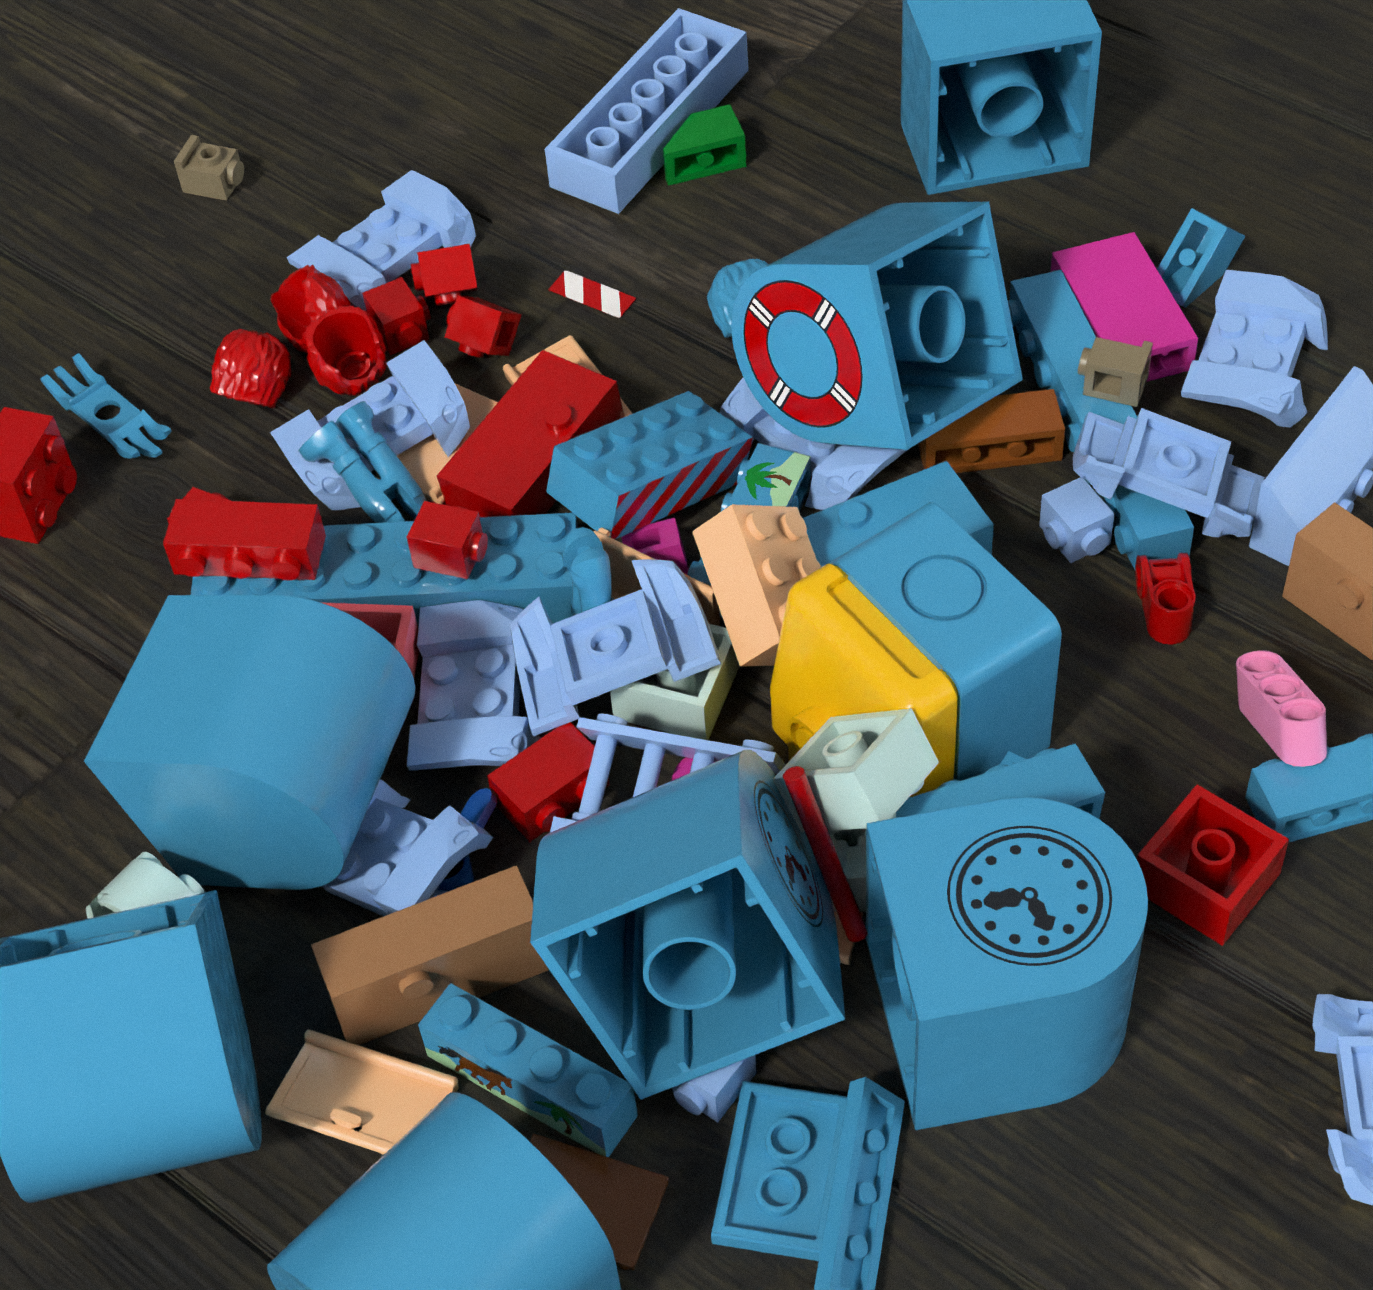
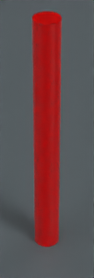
(825, 853)

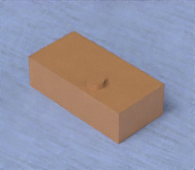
(1334, 576)
(403, 962)

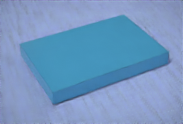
(779, 1171)

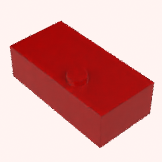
(510, 453)

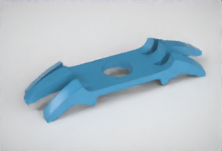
(90, 399)

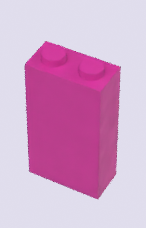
(1129, 300)

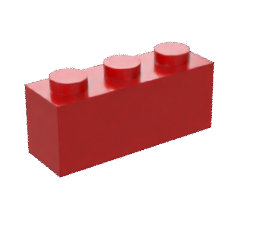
(245, 539)

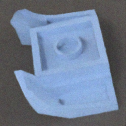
(415, 219)
(1257, 345)
(406, 410)
(1170, 465)
(836, 469)
(610, 644)
(467, 688)
(403, 855)
(1347, 1030)

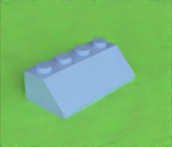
(1322, 467)

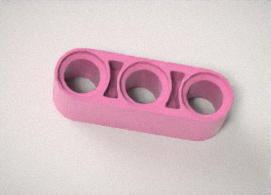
(1282, 708)

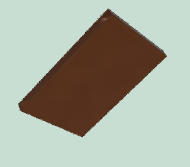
(615, 1192)

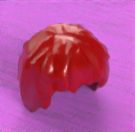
(302, 300)
(346, 350)
(251, 368)

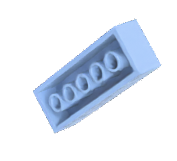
(622, 131)

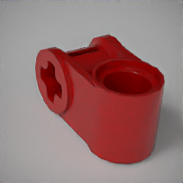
(1166, 596)

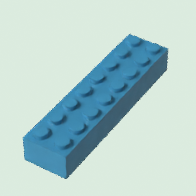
(375, 567)

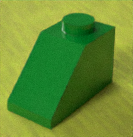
(705, 146)

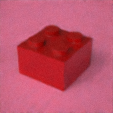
(33, 474)
(1211, 864)

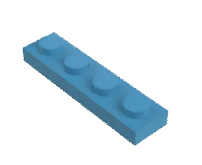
(860, 1188)

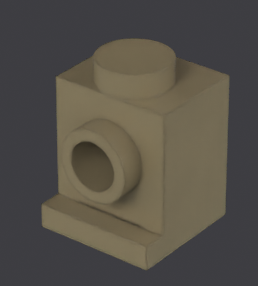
(208, 169)
(1115, 370)

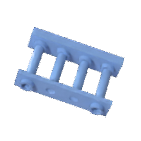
(613, 731)

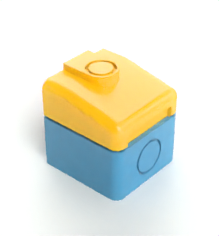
(924, 627)

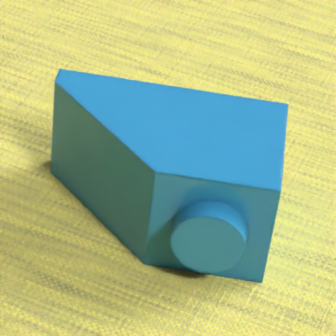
(1198, 256)

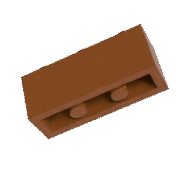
(1000, 434)

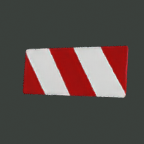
(592, 294)

